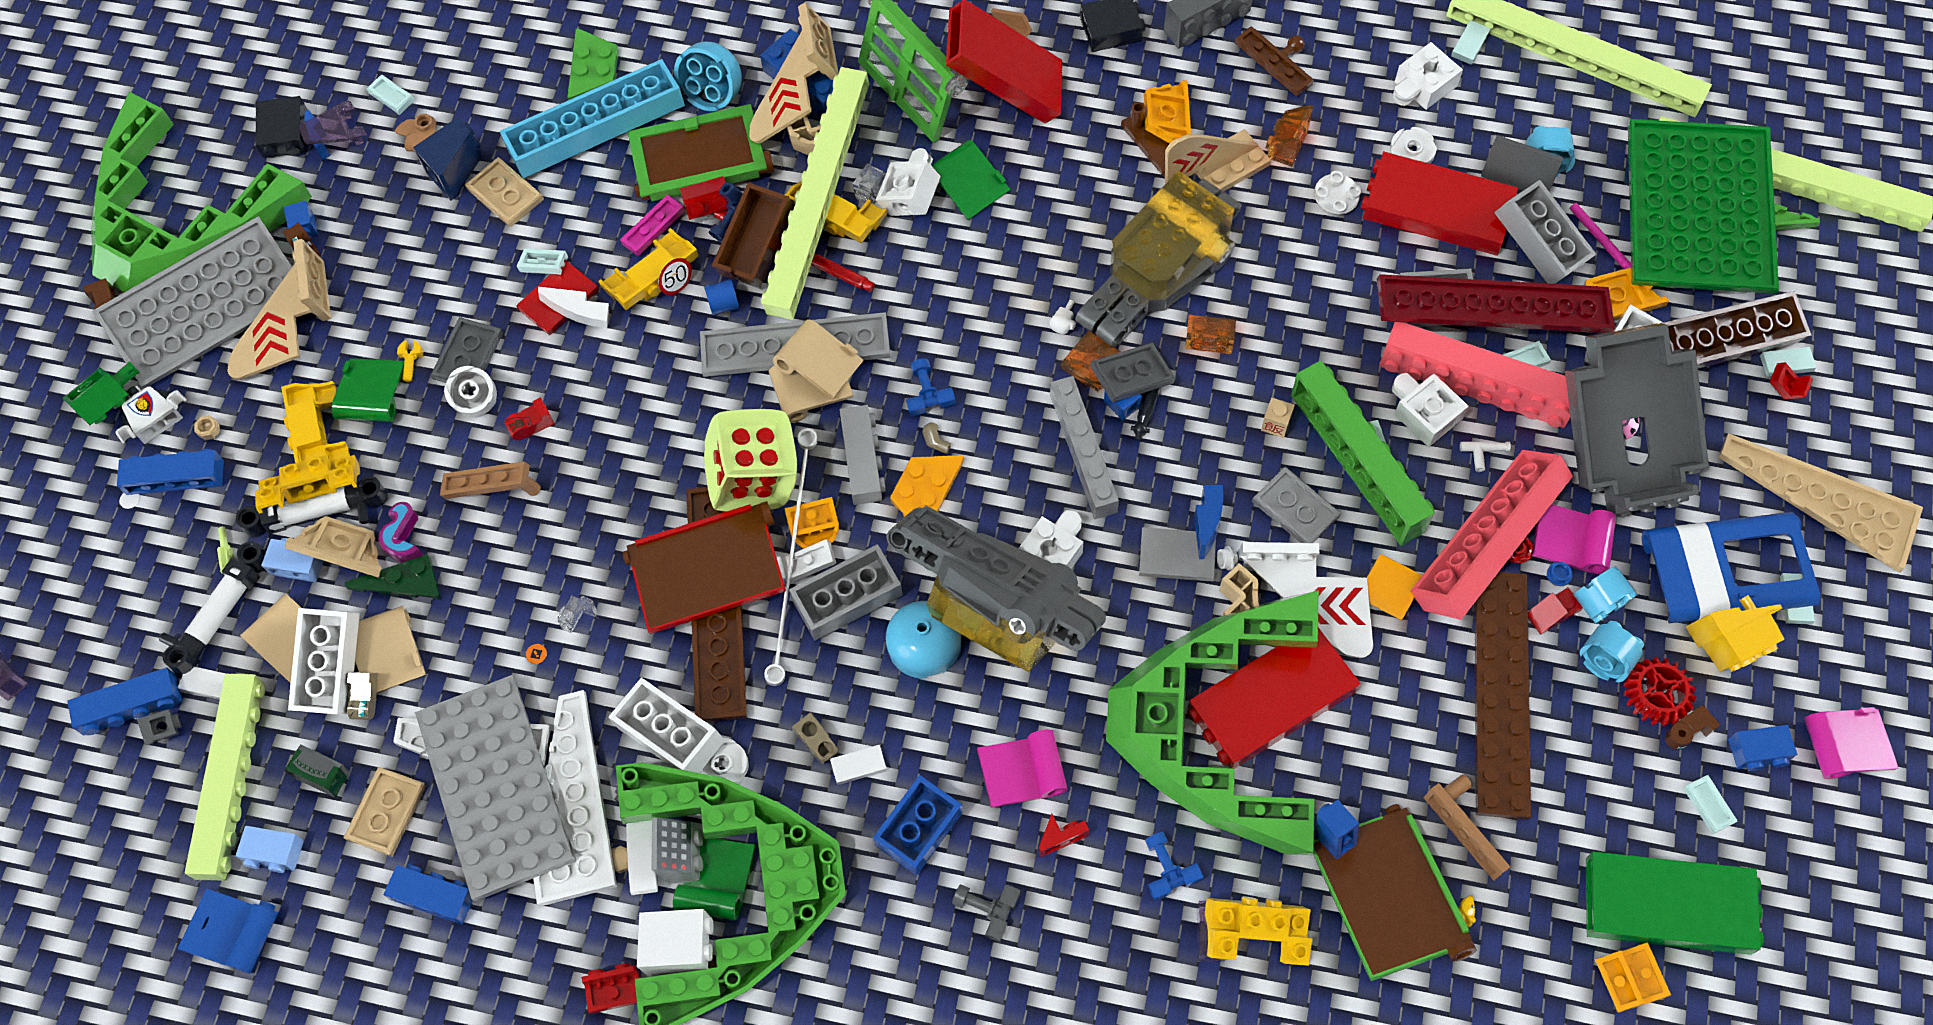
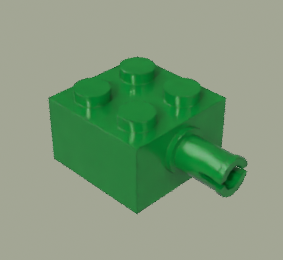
(100, 393)

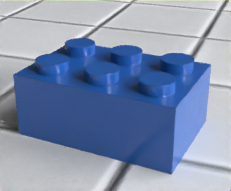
(918, 825)

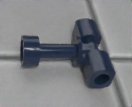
(732, 196)

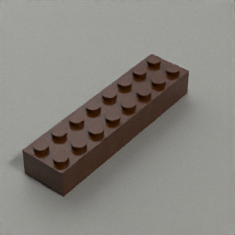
(1740, 329)

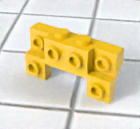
(845, 219)
(644, 276)
(306, 423)
(307, 480)
(1261, 921)

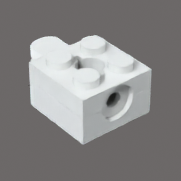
(1426, 77)
(909, 185)
(1429, 398)
(1057, 540)

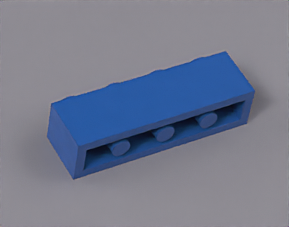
(170, 472)
(124, 701)

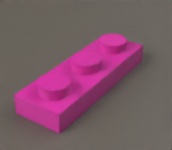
(652, 225)

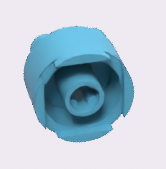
(1555, 141)
(1605, 594)
(1612, 652)

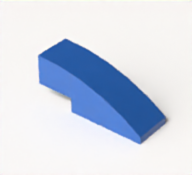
(1208, 518)

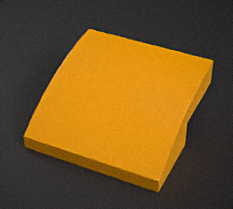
(1391, 586)
(1632, 977)

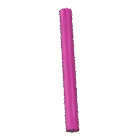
(1600, 236)

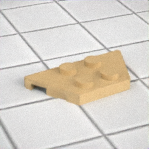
(338, 544)

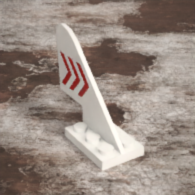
(1341, 600)

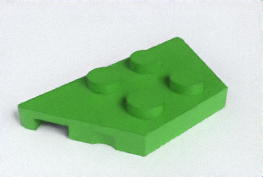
(592, 63)

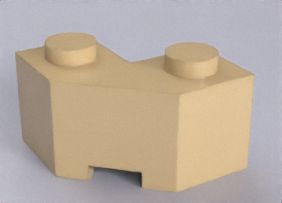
(802, 135)
(1240, 589)

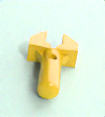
(402, 352)

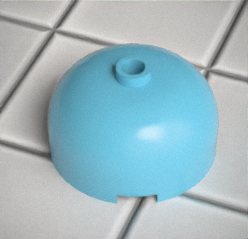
(708, 68)
(921, 643)

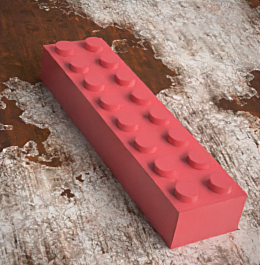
(1478, 373)
(1491, 534)

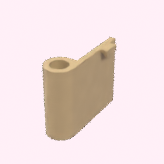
(818, 358)
(799, 395)
(275, 635)
(388, 648)

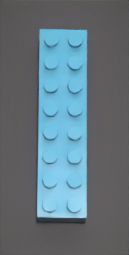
(592, 118)

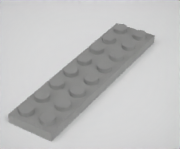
(755, 346)

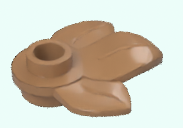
(415, 130)

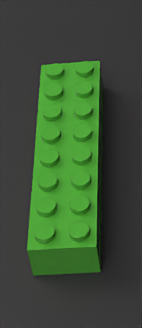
(1362, 453)

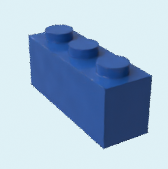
(429, 893)

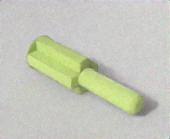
(225, 553)

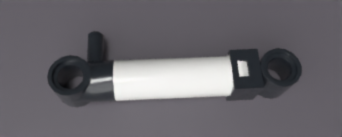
(346, 498)
(238, 577)

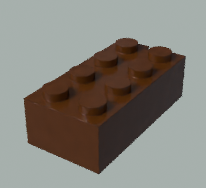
(753, 235)

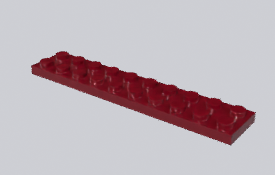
(1495, 303)

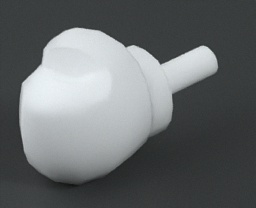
(1062, 320)

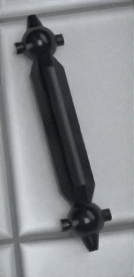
(1145, 413)

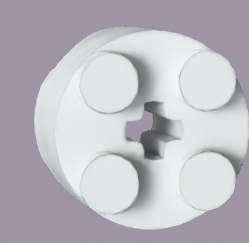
(457, 389)

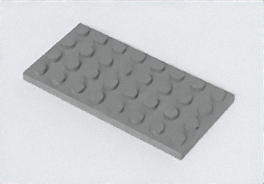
(195, 302)
(494, 788)

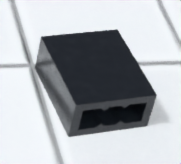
(1111, 23)
(279, 127)

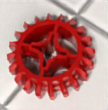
(1665, 710)

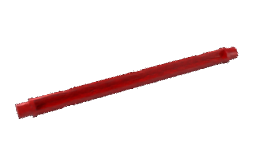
(829, 267)

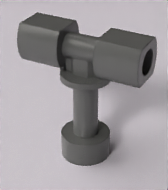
(997, 910)

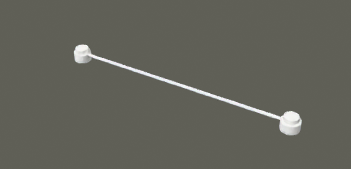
(775, 673)

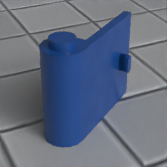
(228, 930)

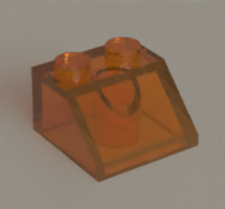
(1289, 135)

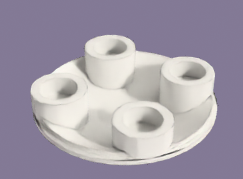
(1337, 193)

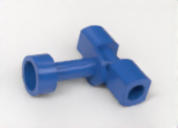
(928, 395)
(1172, 875)

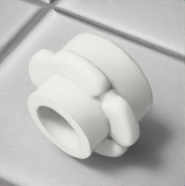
(1227, 558)

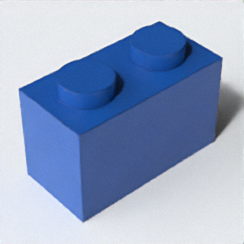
(1762, 747)
(1336, 829)

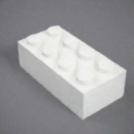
(322, 659)
(666, 728)

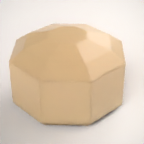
(207, 427)
(620, 859)

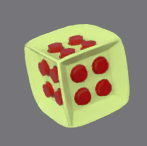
(750, 458)

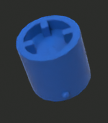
(721, 297)

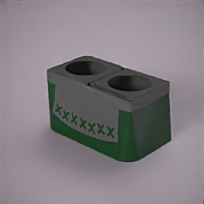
(317, 770)

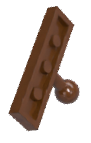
(1276, 61)

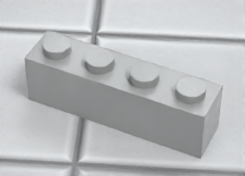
(861, 455)

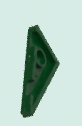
(407, 578)

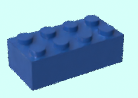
(818, 84)

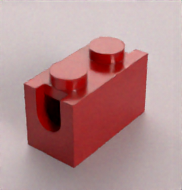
(703, 198)

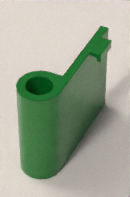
(970, 179)
(367, 390)
(721, 880)

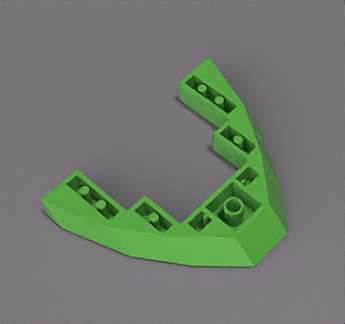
(133, 250)
(1149, 718)
(798, 876)

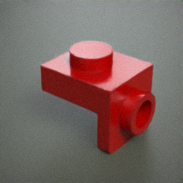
(1788, 383)

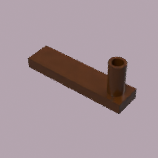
(1149, 144)

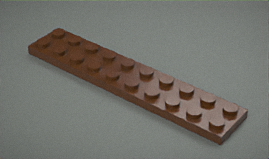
(717, 645)
(1502, 699)

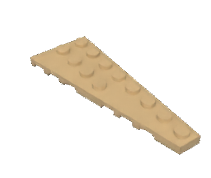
(1857, 512)

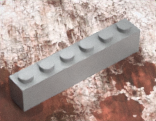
(1084, 447)

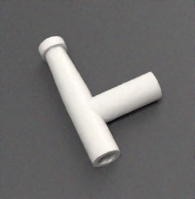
(1479, 447)

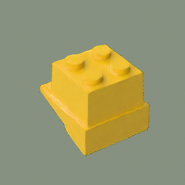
(1737, 636)

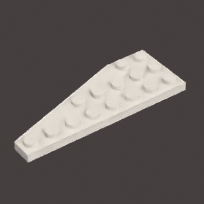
(579, 798)

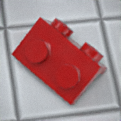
(611, 988)

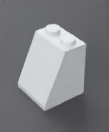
(674, 941)

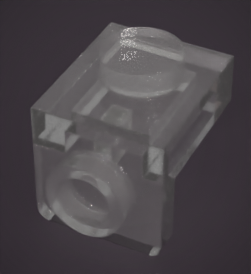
(571, 613)

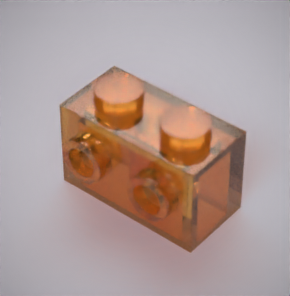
(1210, 334)

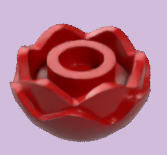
(1524, 552)

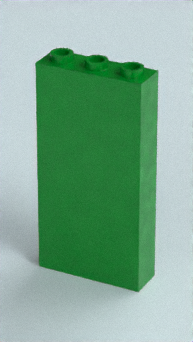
(1673, 903)

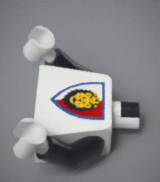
(148, 413)

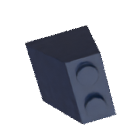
(449, 156)

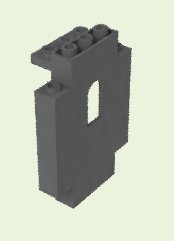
(1629, 378)

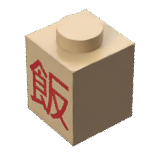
(1277, 417)

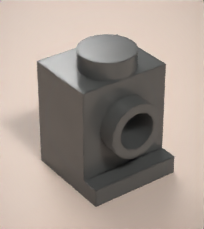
(149, 726)

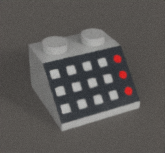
(676, 850)

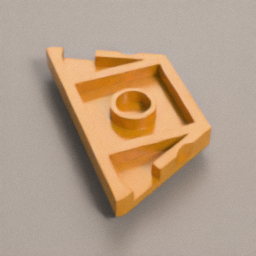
(1168, 111)
(1624, 293)
(925, 482)

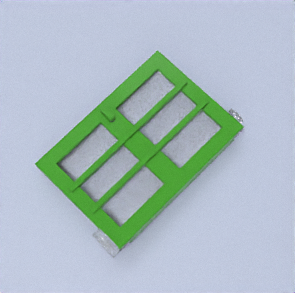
(909, 67)

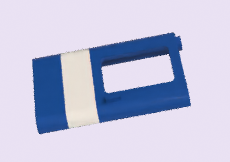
(1698, 574)

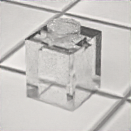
(868, 184)

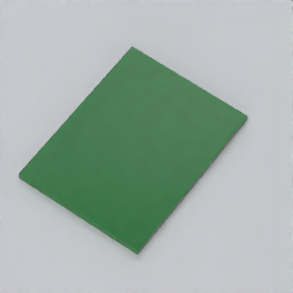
(1702, 206)

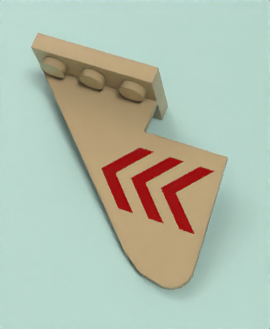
(788, 94)
(1216, 159)
(273, 333)

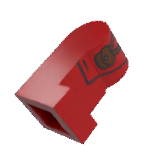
(529, 420)

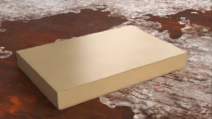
(504, 192)
(385, 811)

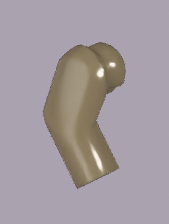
(932, 438)

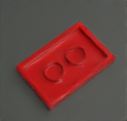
(543, 315)

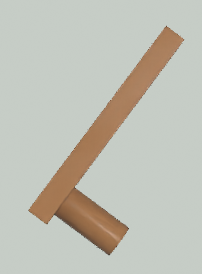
(489, 480)
(1443, 803)

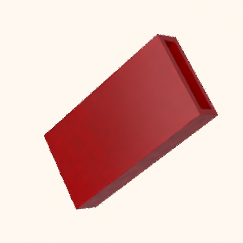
(1004, 61)
(1437, 202)
(1271, 699)

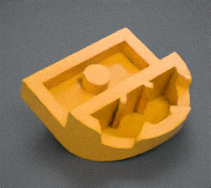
(815, 522)

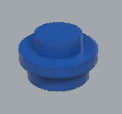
(1559, 574)

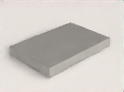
(1296, 507)
(1174, 555)

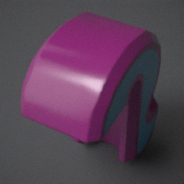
(395, 533)

